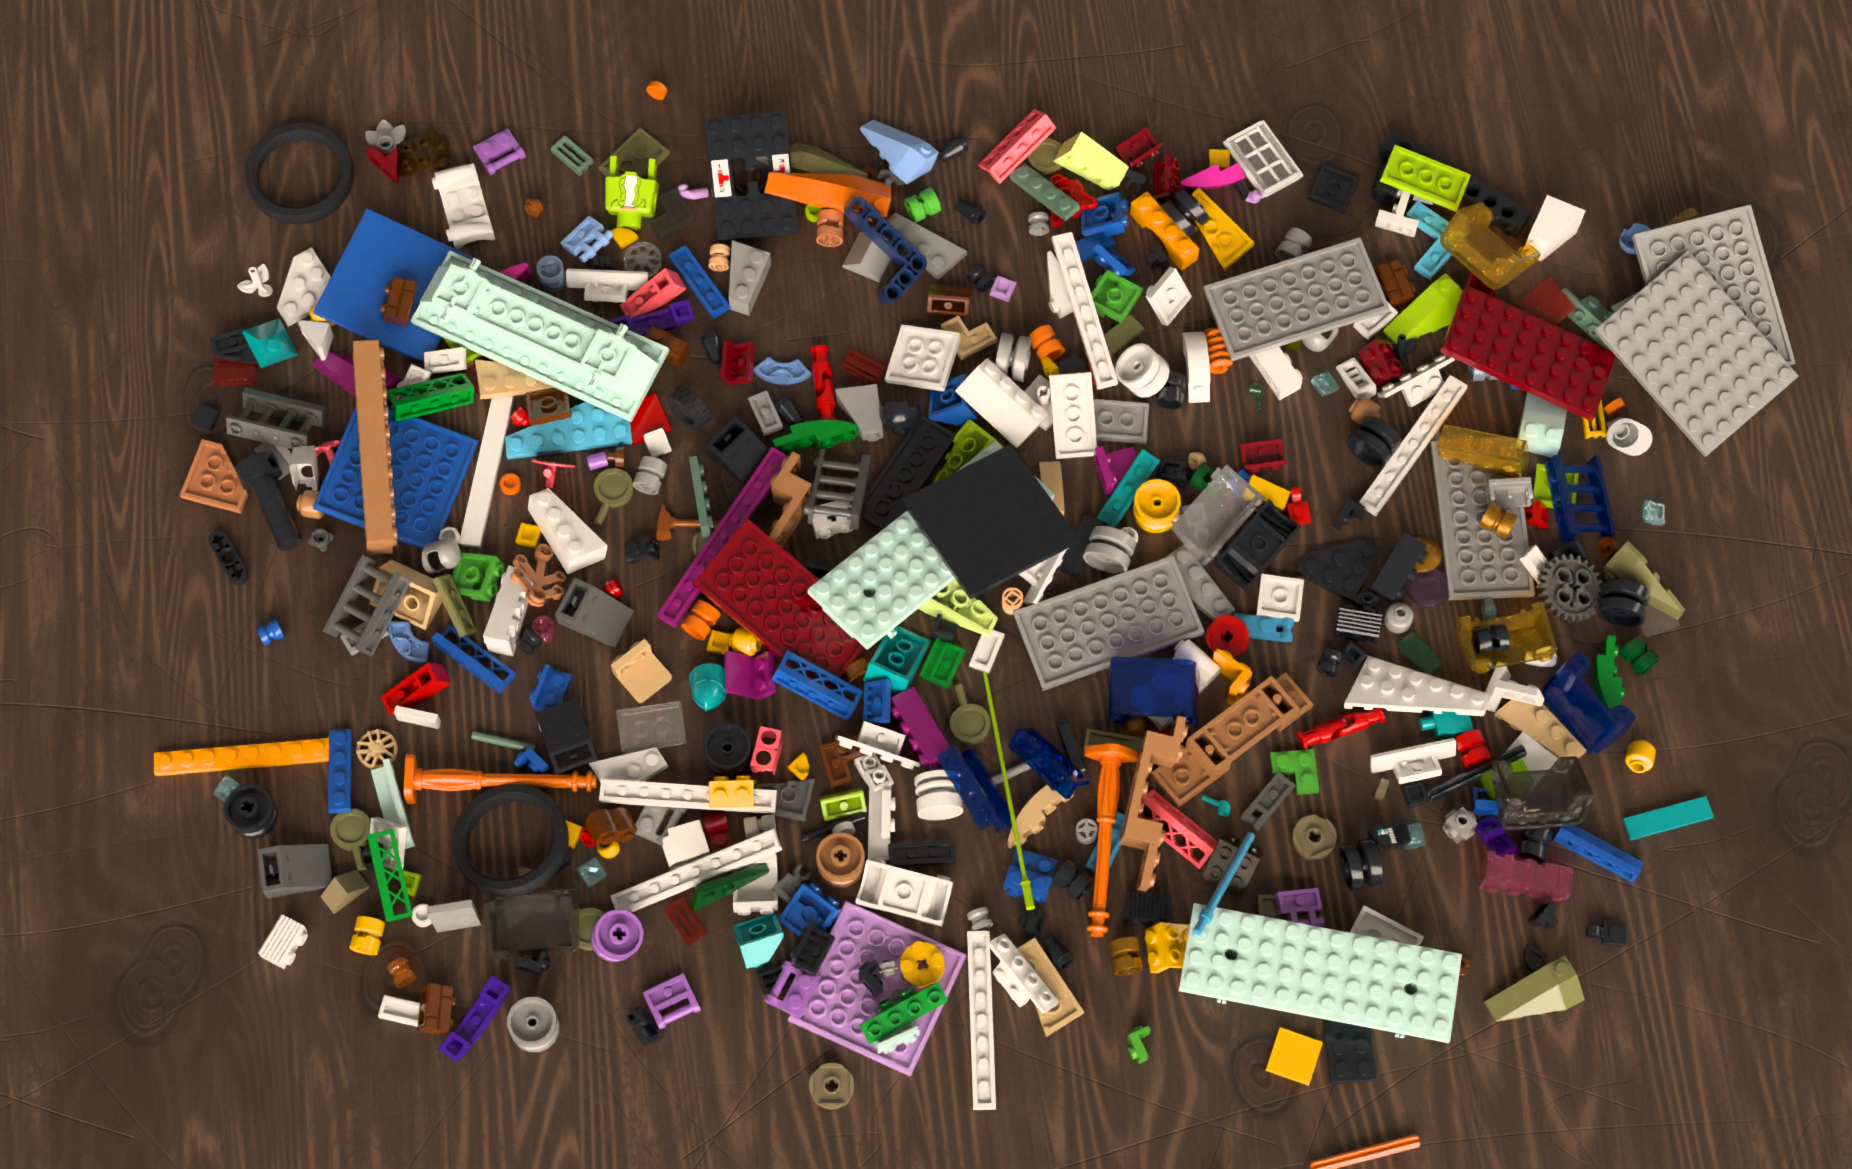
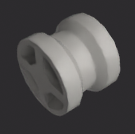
(1038, 223)
(1086, 826)
(980, 919)

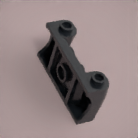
(1256, 545)

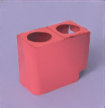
(760, 746)

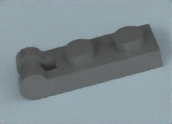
(1268, 801)

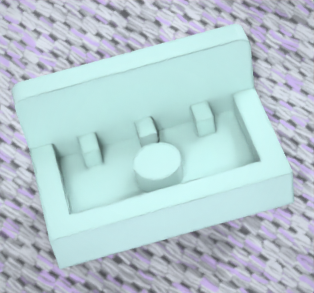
(904, 1034)

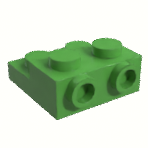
(1115, 296)
(478, 576)

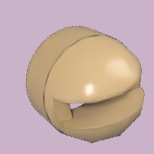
(1195, 459)

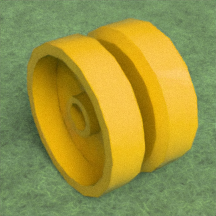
(1156, 505)

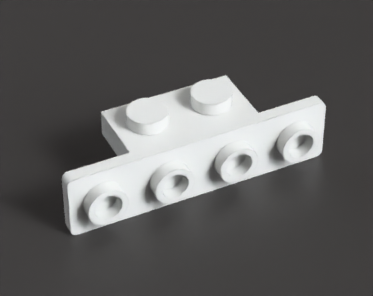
(605, 284)
(1419, 385)
(1040, 577)
(880, 741)
(1414, 762)
(880, 823)
(1019, 977)

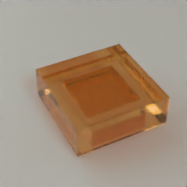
(856, 669)

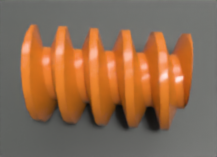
(1218, 354)

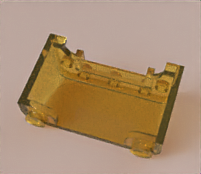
(1482, 250)
(1528, 636)

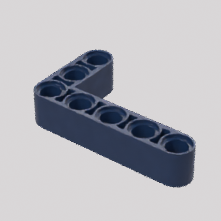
(889, 247)

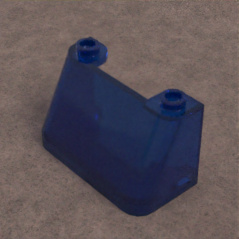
(1153, 688)
(1581, 708)

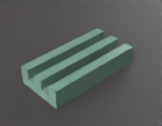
(583, 166)

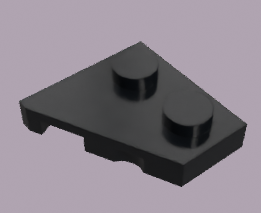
(233, 347)

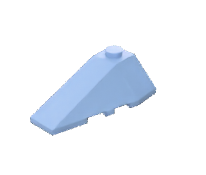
(905, 153)

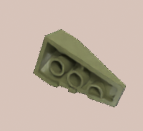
(812, 159)
(1630, 565)
(1544, 991)

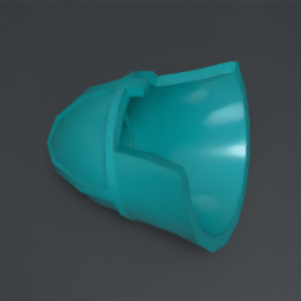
(708, 685)

